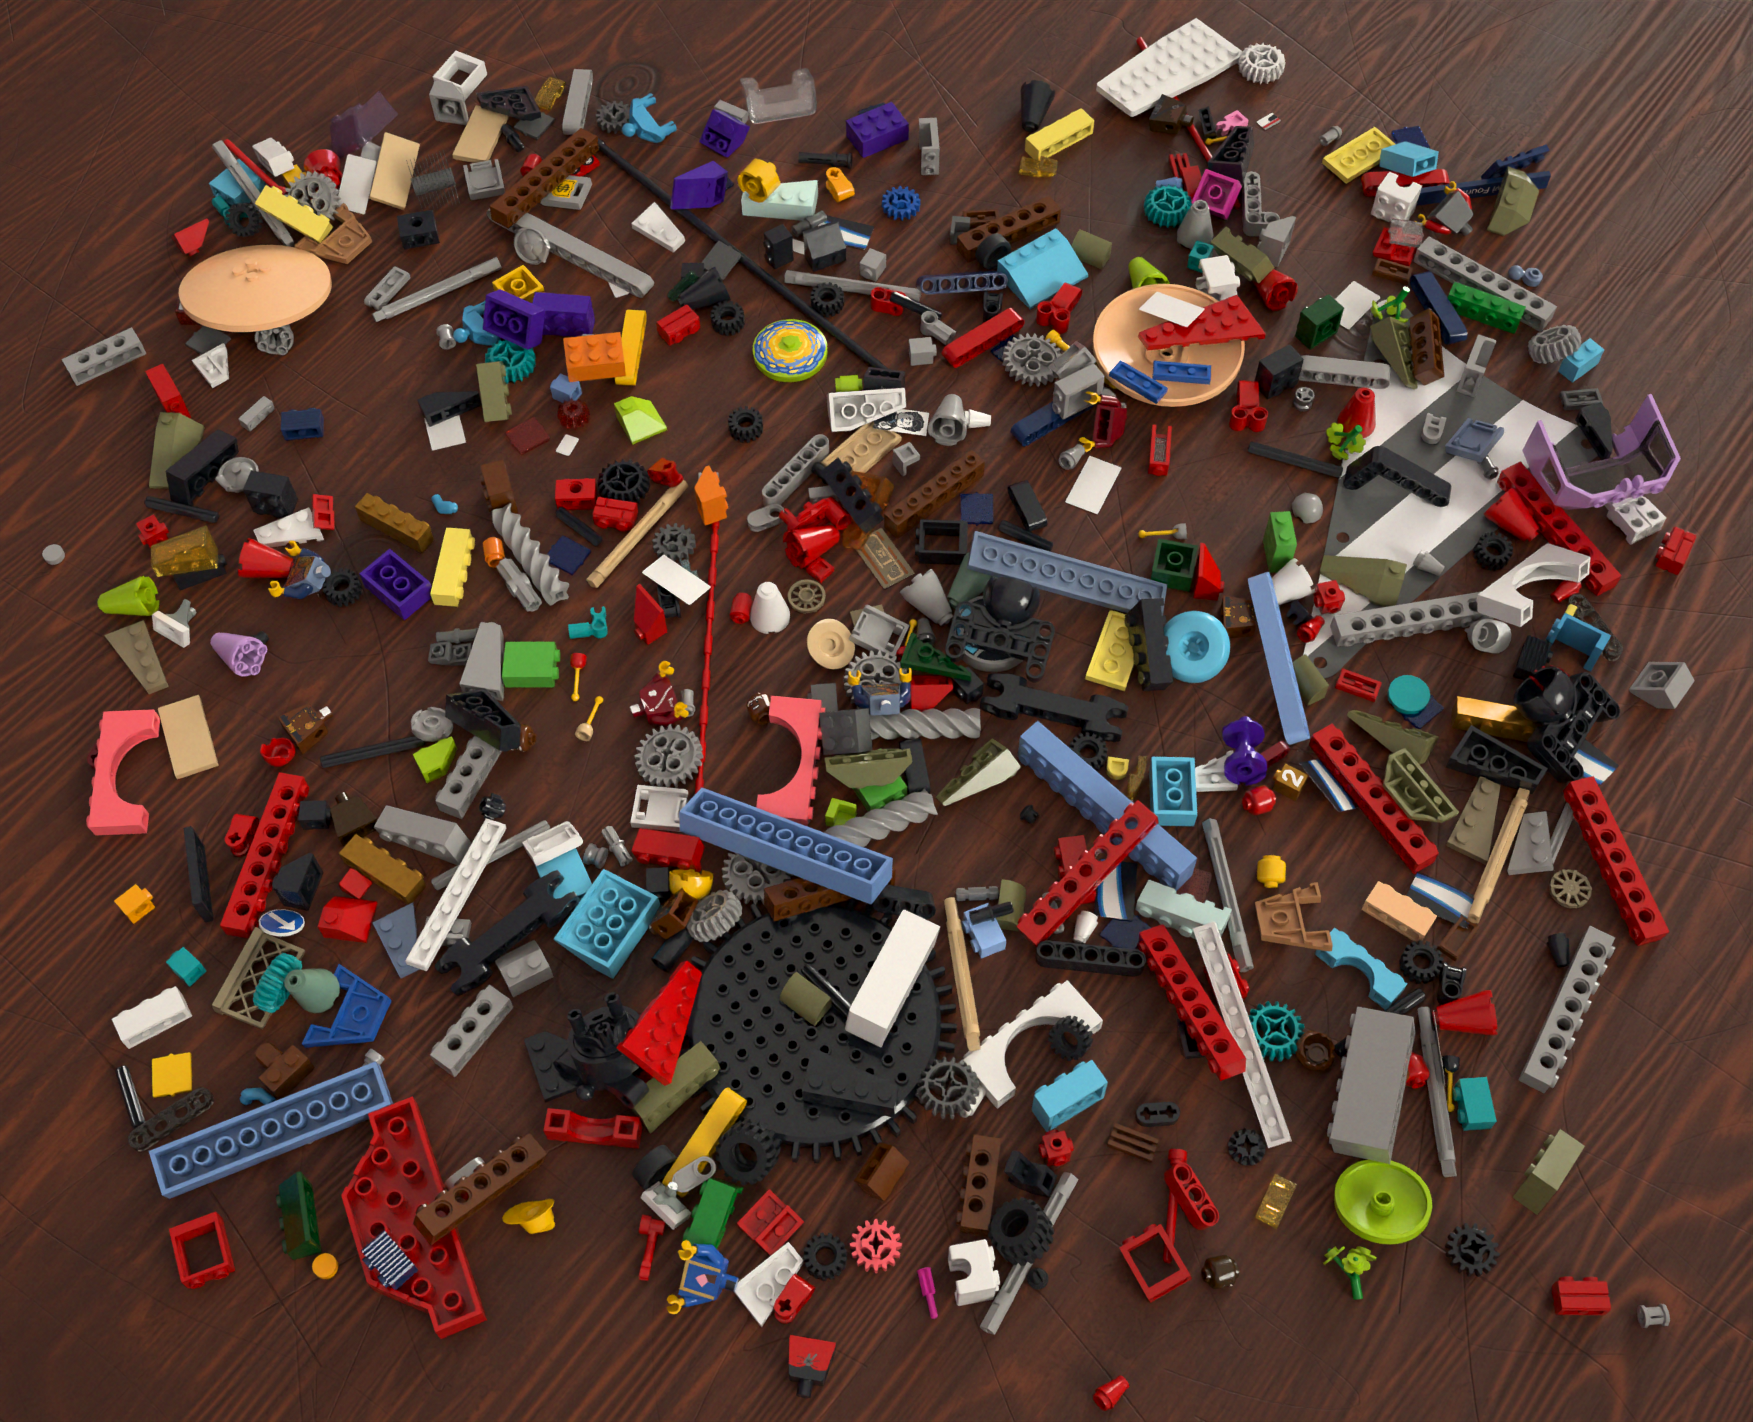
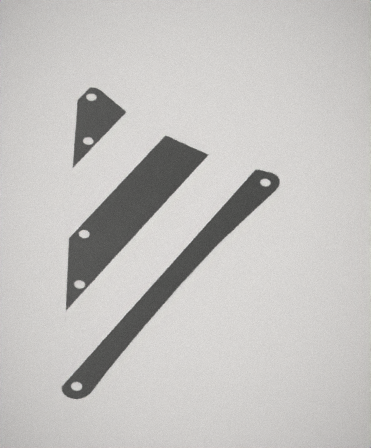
(1397, 524)

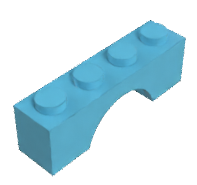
(1384, 984)

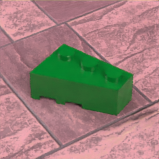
(712, 1212)

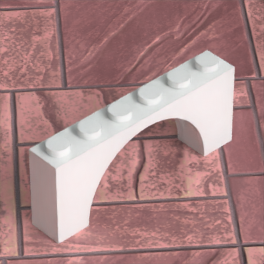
(1548, 562)
(990, 1059)

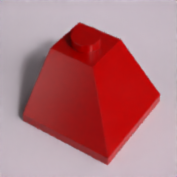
(191, 238)
(1207, 576)
(648, 617)
(929, 690)
(347, 919)

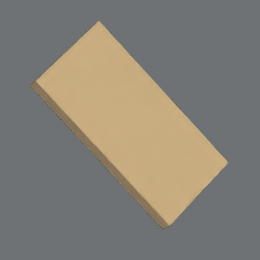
(480, 136)
(392, 173)
(864, 448)
(188, 737)

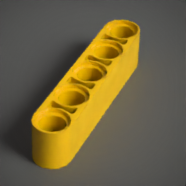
(632, 344)
(706, 1137)

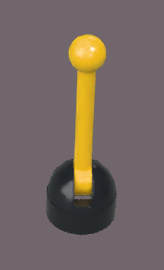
(1450, 1065)

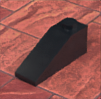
(446, 405)
(1596, 426)

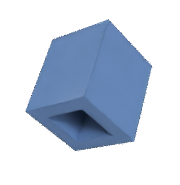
(564, 390)

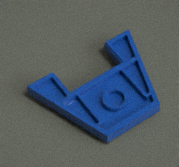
(357, 1017)

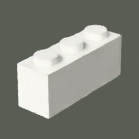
(273, 156)
(151, 1017)

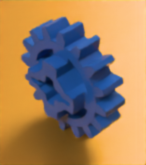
(901, 203)

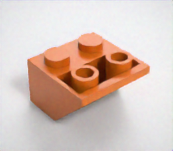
(710, 497)

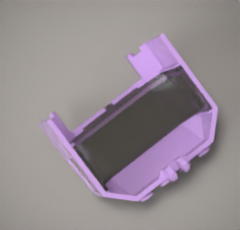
(1642, 464)

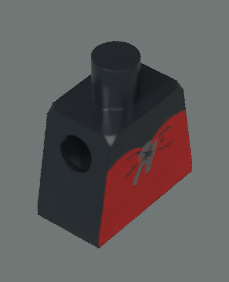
(809, 1363)

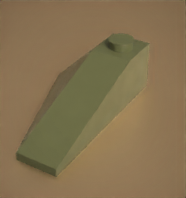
(1394, 343)

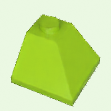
(638, 418)

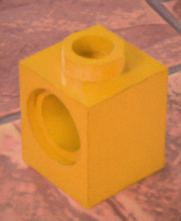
(135, 903)

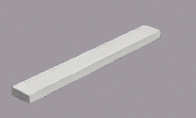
(455, 895)

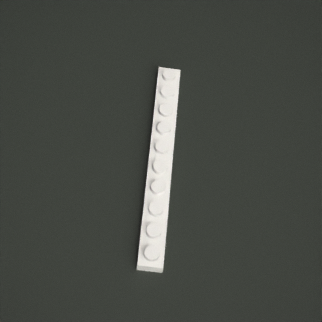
(1240, 1027)

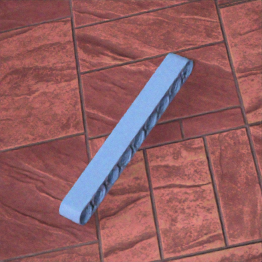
(1278, 658)

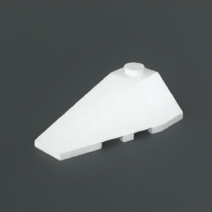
(858, 408)

